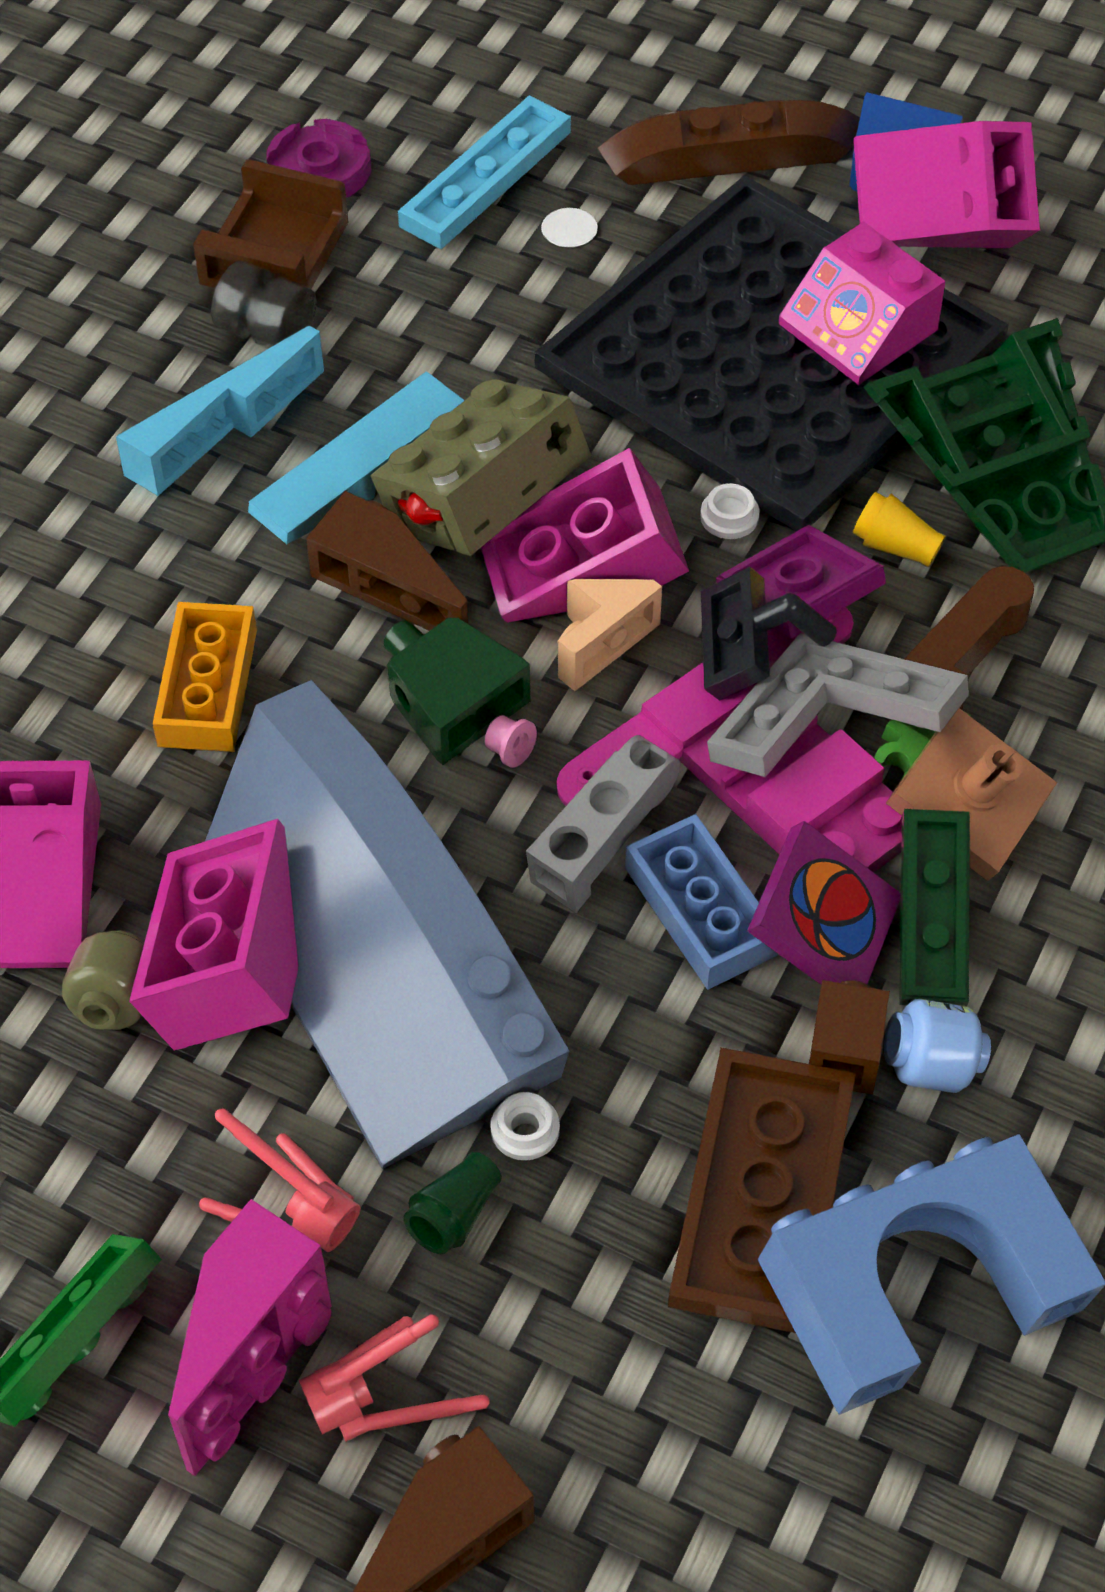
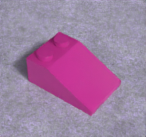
(589, 528)
(220, 939)

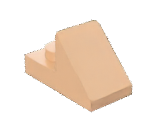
(606, 623)

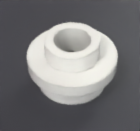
(525, 1109)

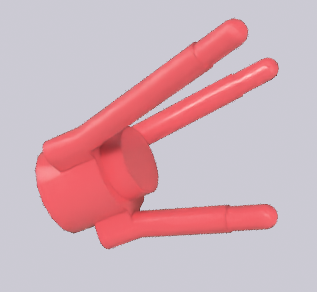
(318, 1205)
(340, 1391)

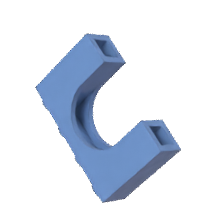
(983, 1199)

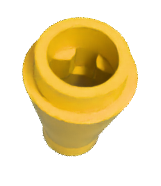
(897, 530)

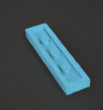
(484, 172)

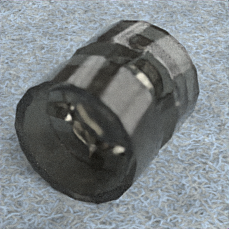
(260, 305)

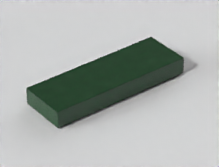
(935, 906)

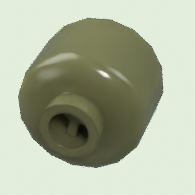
(103, 979)

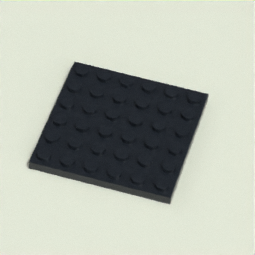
(708, 373)

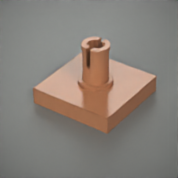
(977, 774)

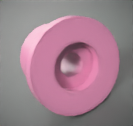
(511, 739)

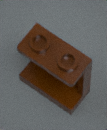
(279, 223)

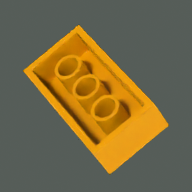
(205, 677)

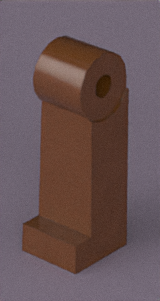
(972, 628)

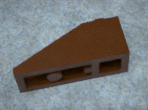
(380, 561)
(450, 1517)

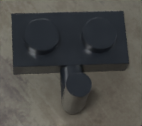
(737, 627)

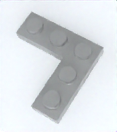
(838, 674)

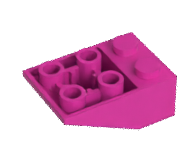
(949, 184)
(46, 860)
(251, 1311)

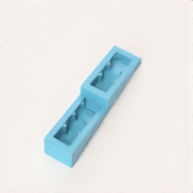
(242, 399)
(309, 490)

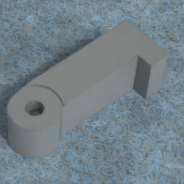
(600, 820)

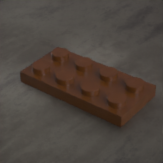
(763, 1154)

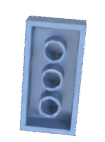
(698, 899)

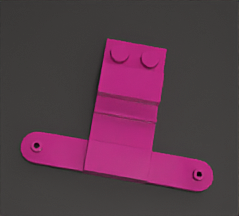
(816, 781)

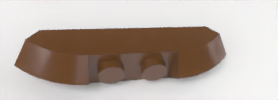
(730, 140)

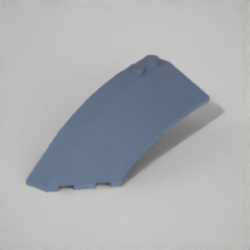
(393, 947)

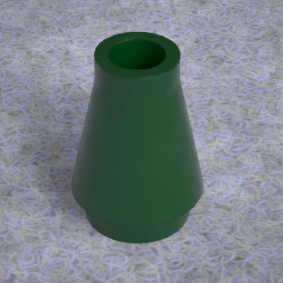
(449, 1206)

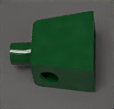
(453, 683)

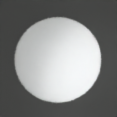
(569, 227)

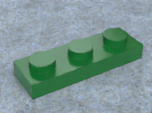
(72, 1324)

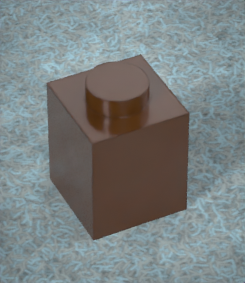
(850, 1030)

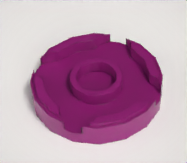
(325, 150)

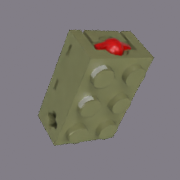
(482, 464)

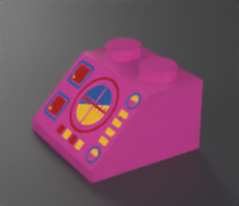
(864, 303)

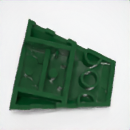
(1007, 446)

